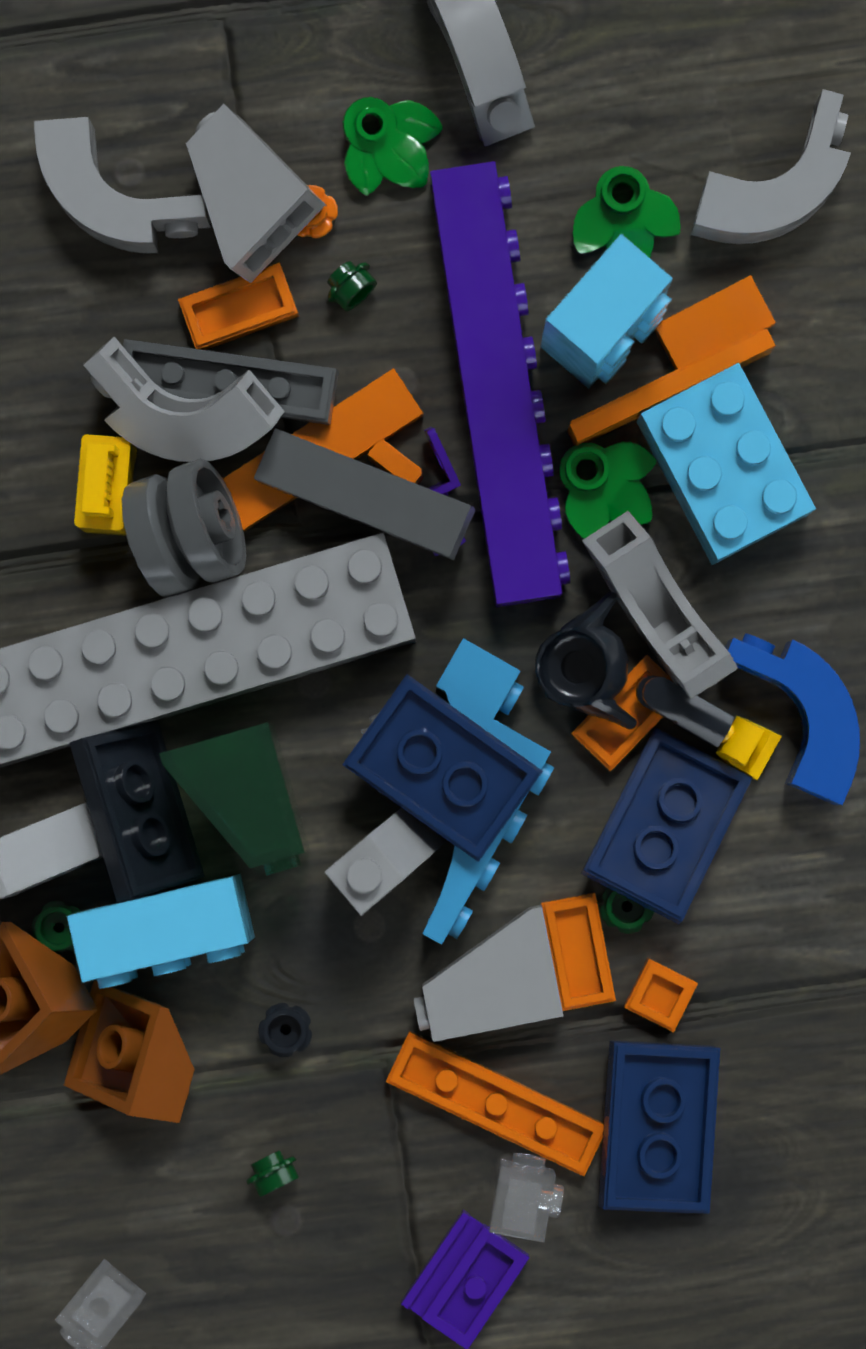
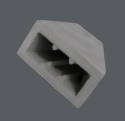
(248, 193)
(47, 850)
(384, 859)
(495, 983)

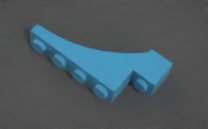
(478, 688)

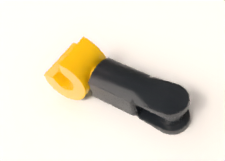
(741, 741)

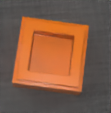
(394, 462)
(660, 994)

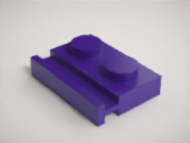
(465, 1279)

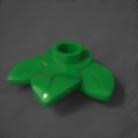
(396, 147)
(640, 220)
(612, 490)

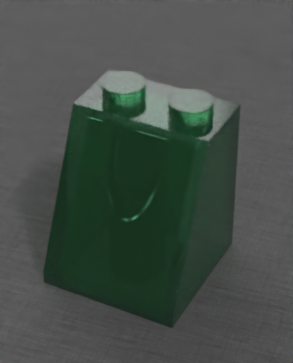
(245, 794)

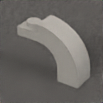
(485, 66)
(71, 171)
(762, 210)
(176, 425)
(658, 606)

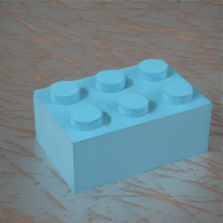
(605, 311)
(725, 463)
(162, 931)

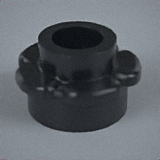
(281, 1044)

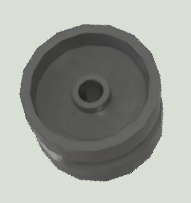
(184, 528)

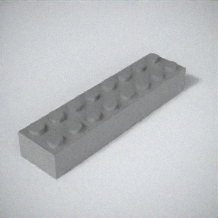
(200, 647)

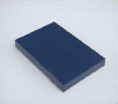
(442, 768)
(666, 825)
(659, 1127)

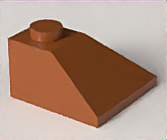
(39, 998)
(131, 1057)

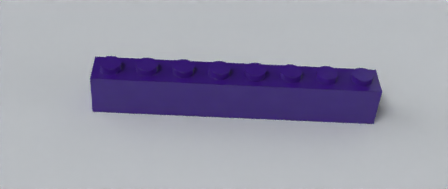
(497, 385)

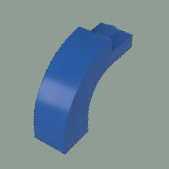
(826, 711)

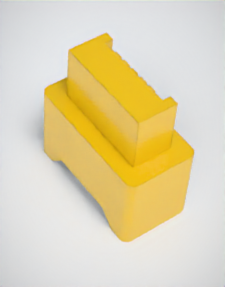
(103, 473)

